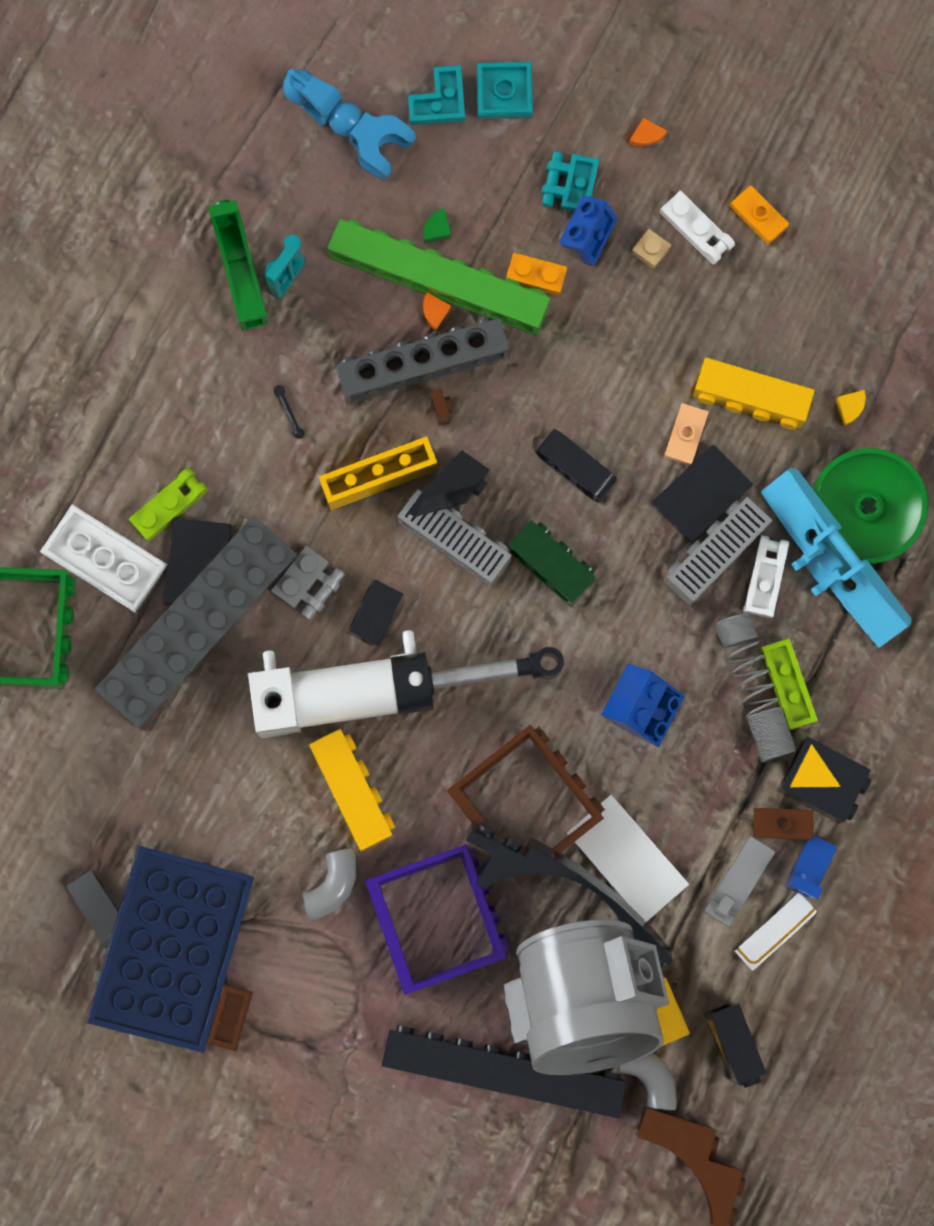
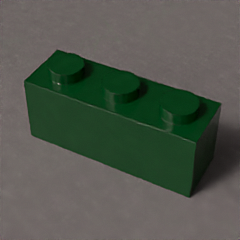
(552, 562)

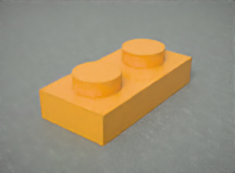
(537, 273)

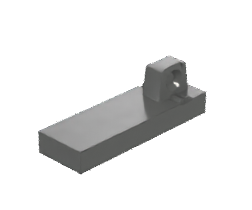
(95, 905)

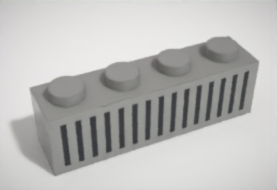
(458, 541)
(717, 551)

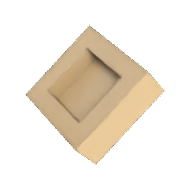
(651, 249)

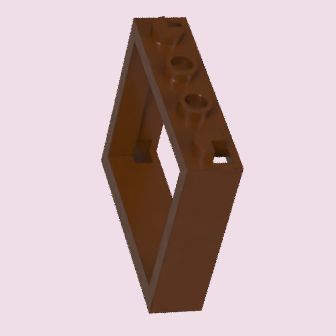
(557, 762)

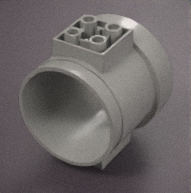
(586, 998)

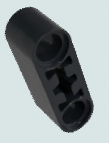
(576, 465)

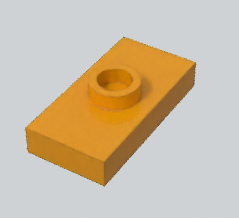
(759, 215)

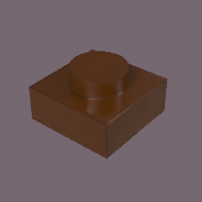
(442, 406)

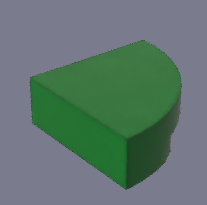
(436, 227)

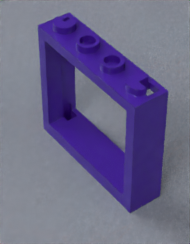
(488, 915)

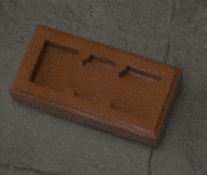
(783, 823)
(230, 1017)

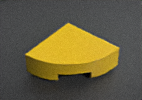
(851, 406)

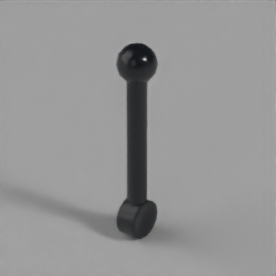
(279, 391)

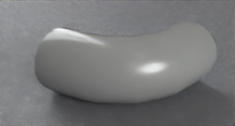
(335, 888)
(656, 1079)

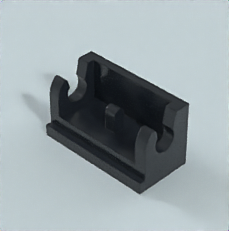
(374, 613)

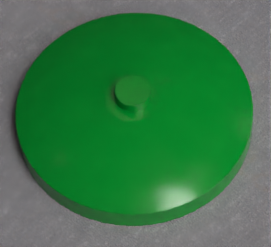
(875, 501)

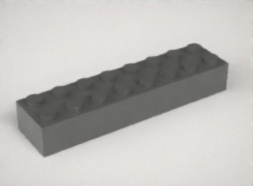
(196, 622)

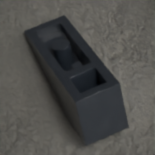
(452, 486)

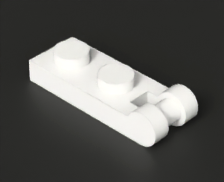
(696, 227)
(766, 577)

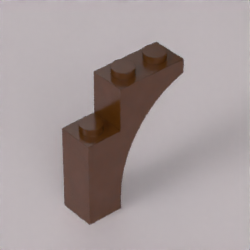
(694, 1145)

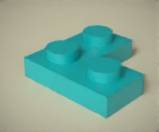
(442, 106)

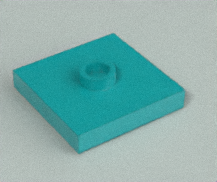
(504, 90)

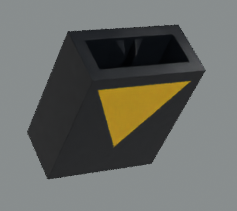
(825, 781)
(735, 1044)

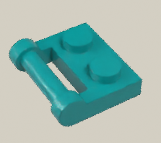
(284, 270)

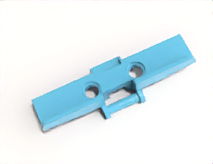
(833, 560)

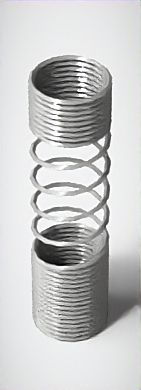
(769, 726)

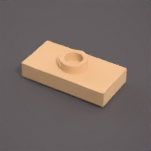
(686, 434)

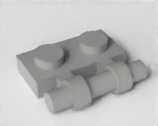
(301, 577)

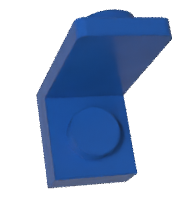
(811, 868)

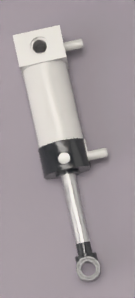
(369, 688)

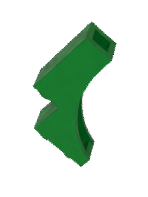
(238, 264)

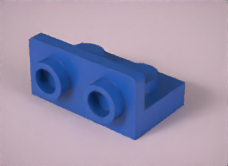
(589, 229)

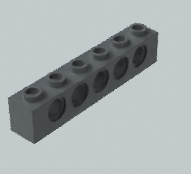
(412, 373)

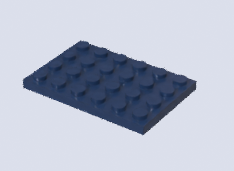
(170, 949)

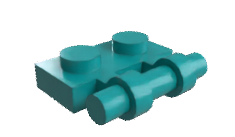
(579, 183)

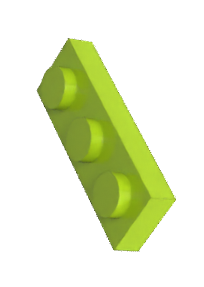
(789, 684)

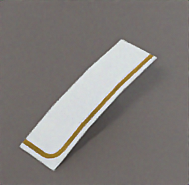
(775, 931)

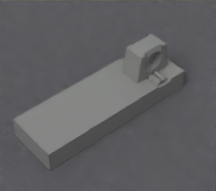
(739, 881)

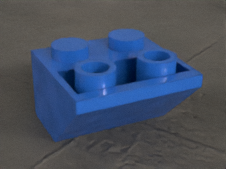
(643, 704)

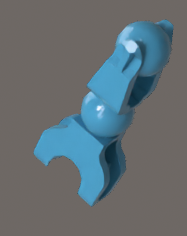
(346, 120)

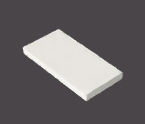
(104, 559)
(630, 860)

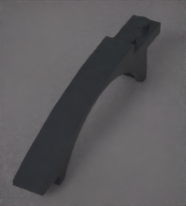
(510, 858)

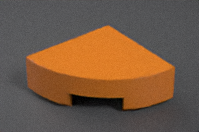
(647, 134)
(435, 311)

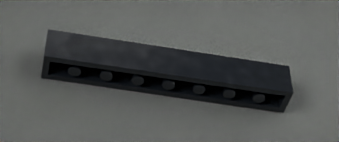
(500, 1072)

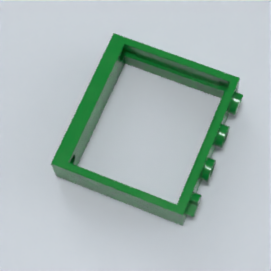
(64, 618)

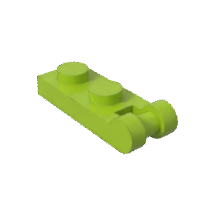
(168, 505)

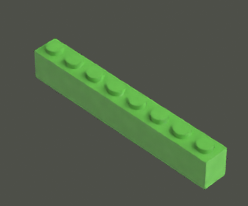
(443, 278)

